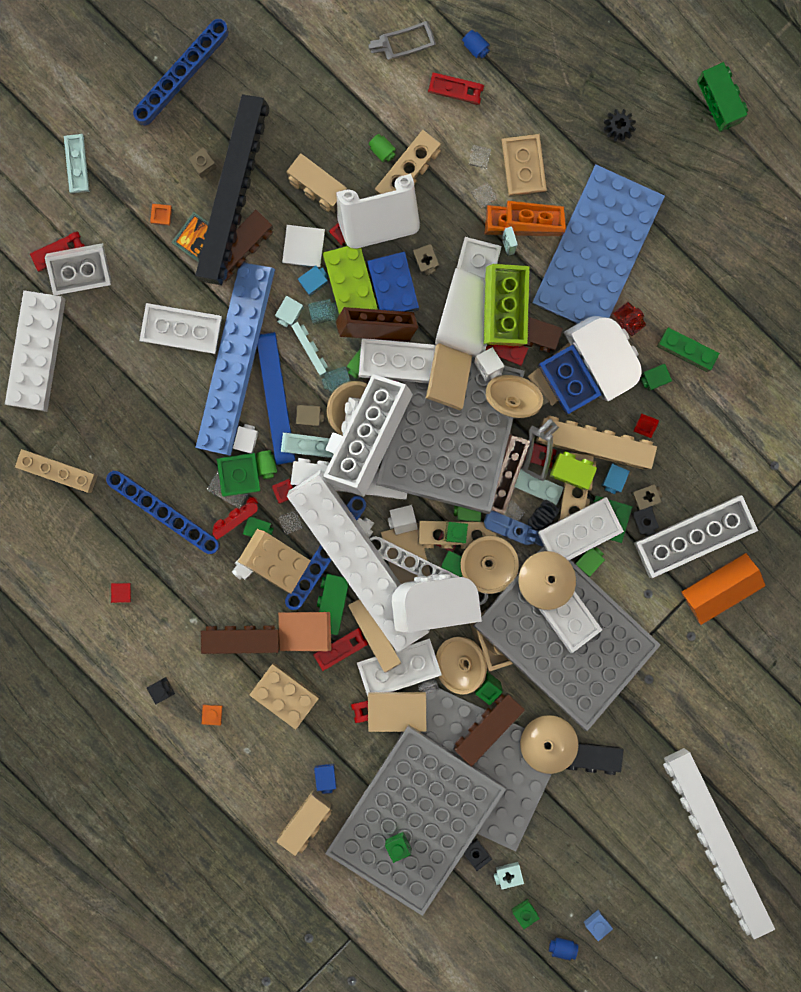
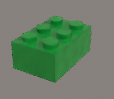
(722, 96)

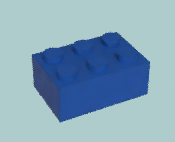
(393, 283)
(569, 379)

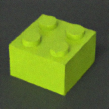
(573, 471)

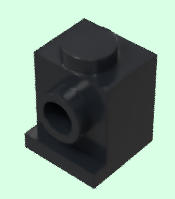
(639, 517)
(160, 690)
(482, 859)

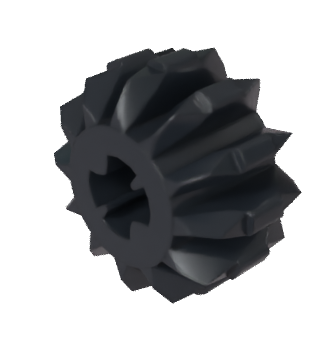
(612, 125)
(543, 515)

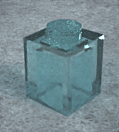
(322, 311)
(335, 378)

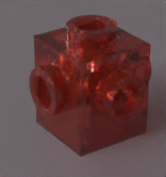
(630, 318)

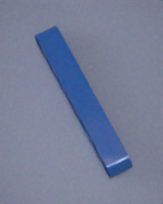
(182, 63)
(274, 394)
(157, 504)
(318, 559)

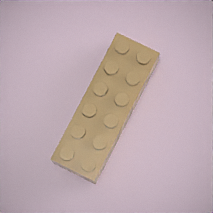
(601, 444)

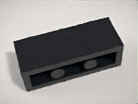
(598, 757)

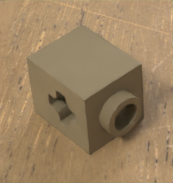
(202, 162)
(426, 251)
(309, 416)
(639, 499)

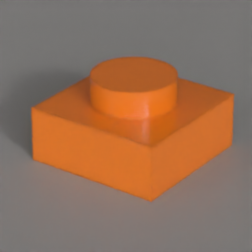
(161, 214)
(212, 714)

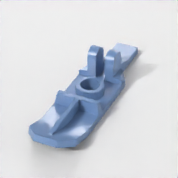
(507, 527)

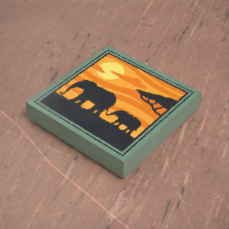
(192, 236)

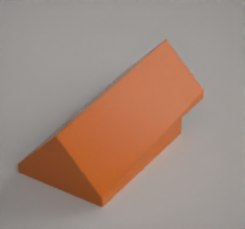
(525, 219)
(723, 588)

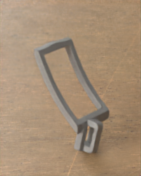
(384, 42)
(549, 438)

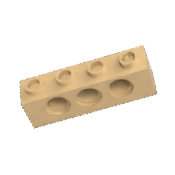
(422, 142)
(56, 471)
(568, 499)
(426, 530)

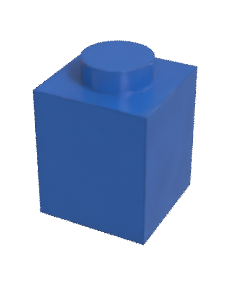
(325, 778)

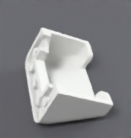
(378, 216)
(464, 314)

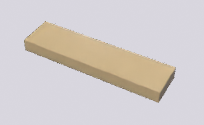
(375, 637)

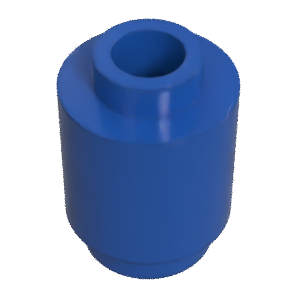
(476, 44)
(563, 949)

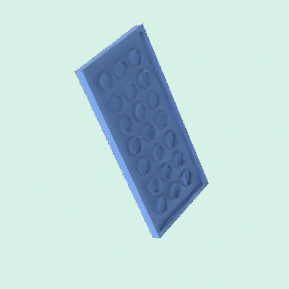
(598, 247)

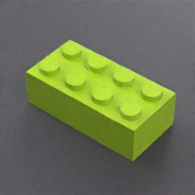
(349, 278)
(506, 305)

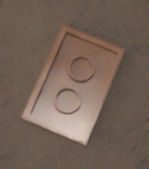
(304, 631)

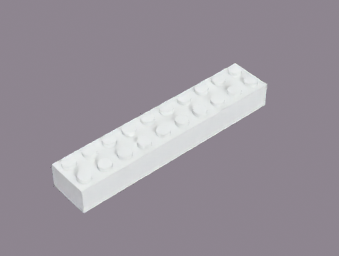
(351, 553)
(719, 843)

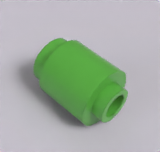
(382, 148)
(266, 464)

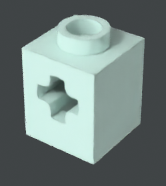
(288, 312)
(514, 871)

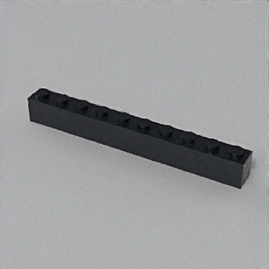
(232, 190)

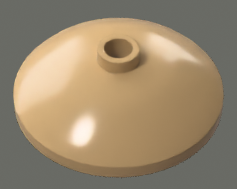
(514, 396)
(338, 399)
(503, 568)
(535, 584)
(453, 659)
(551, 730)

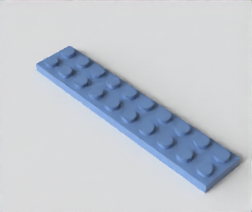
(235, 358)

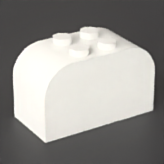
(606, 355)
(435, 603)

